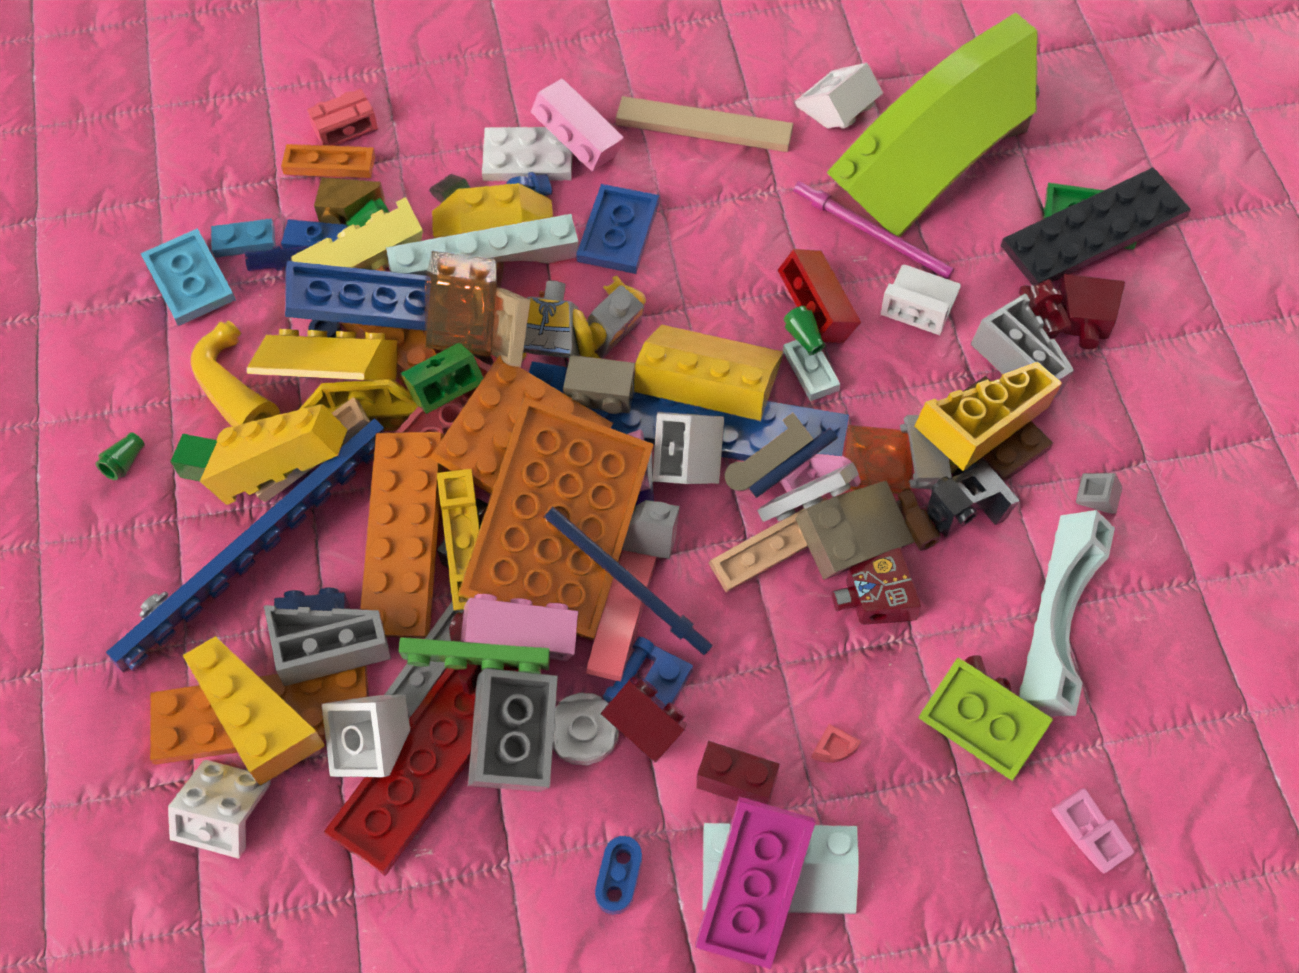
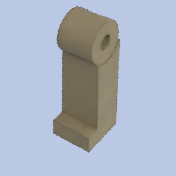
(744, 474)

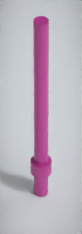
(823, 201)

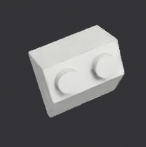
(841, 96)

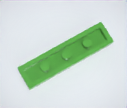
(459, 654)

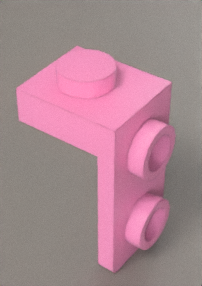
(815, 468)

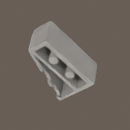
(1016, 339)
(324, 642)

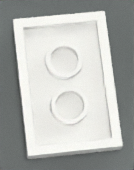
(523, 150)

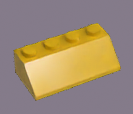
(326, 356)

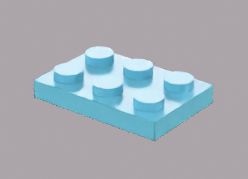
(188, 277)

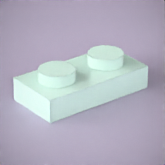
(811, 370)

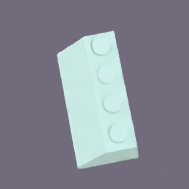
(827, 875)

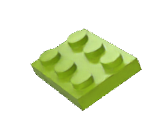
(985, 718)

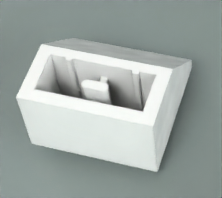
(687, 448)

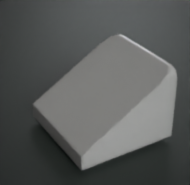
(1100, 491)

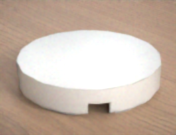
(581, 731)

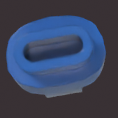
(537, 183)

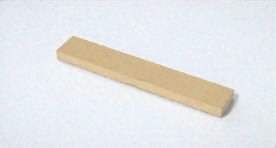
(704, 124)

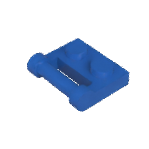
(666, 674)

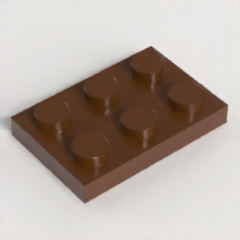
(1018, 449)

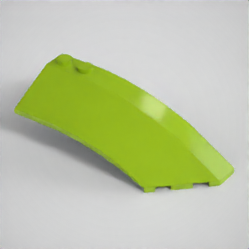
(942, 125)

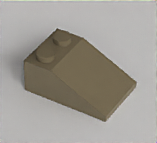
(853, 528)

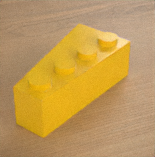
(983, 417)
(271, 450)
(255, 718)

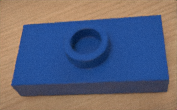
(308, 233)

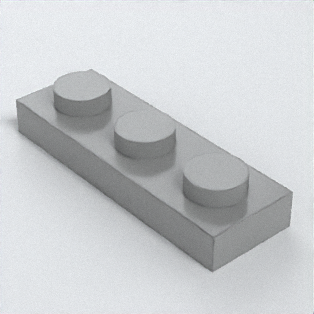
(809, 493)

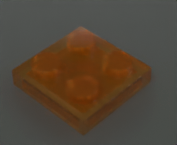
(880, 456)

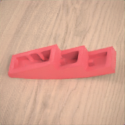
(620, 620)

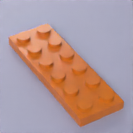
(402, 532)
(188, 728)

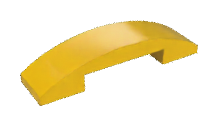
(459, 524)

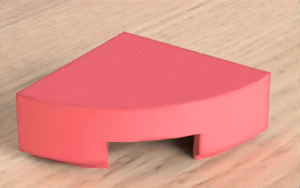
(835, 745)

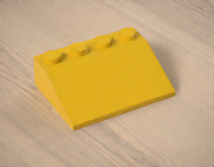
(707, 371)

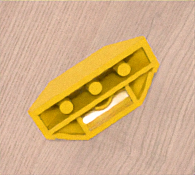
(488, 208)
(380, 399)

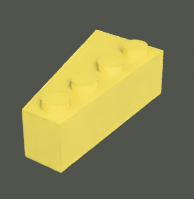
(366, 245)

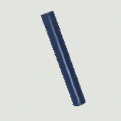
(793, 462)

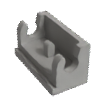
(928, 461)

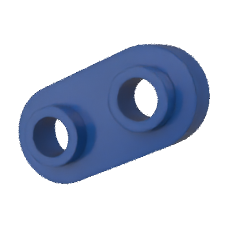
(618, 876)

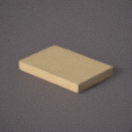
(509, 326)

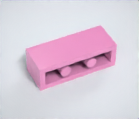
(577, 124)
(520, 625)

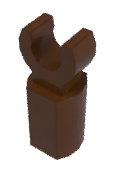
(918, 521)

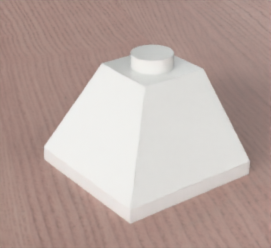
(365, 735)

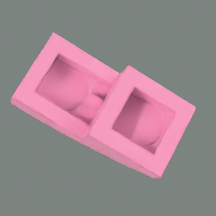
(1091, 832)

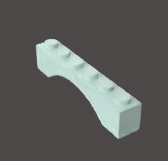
(535, 240)
(1078, 552)

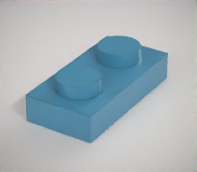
(242, 237)

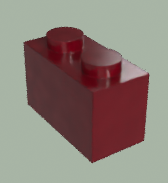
(645, 718)
(736, 774)

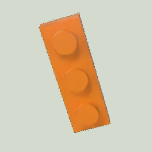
(328, 161)

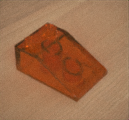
(460, 302)

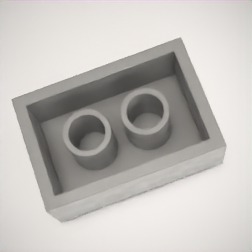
(513, 730)

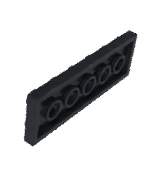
(1095, 227)

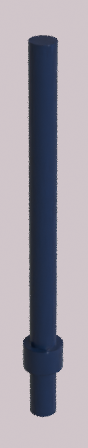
(680, 625)

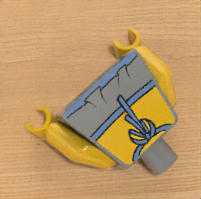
(615, 316)
(557, 326)

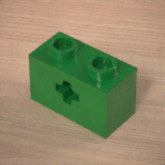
(442, 377)

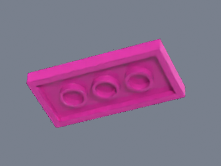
(755, 882)

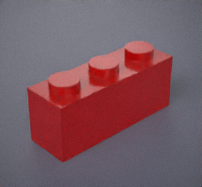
(817, 288)

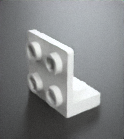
(920, 299)
(214, 808)

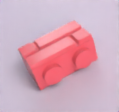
(342, 118)

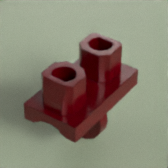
(1046, 303)

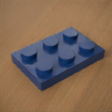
(618, 228)

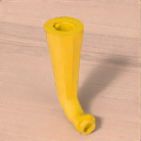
(228, 394)

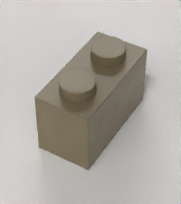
(600, 383)

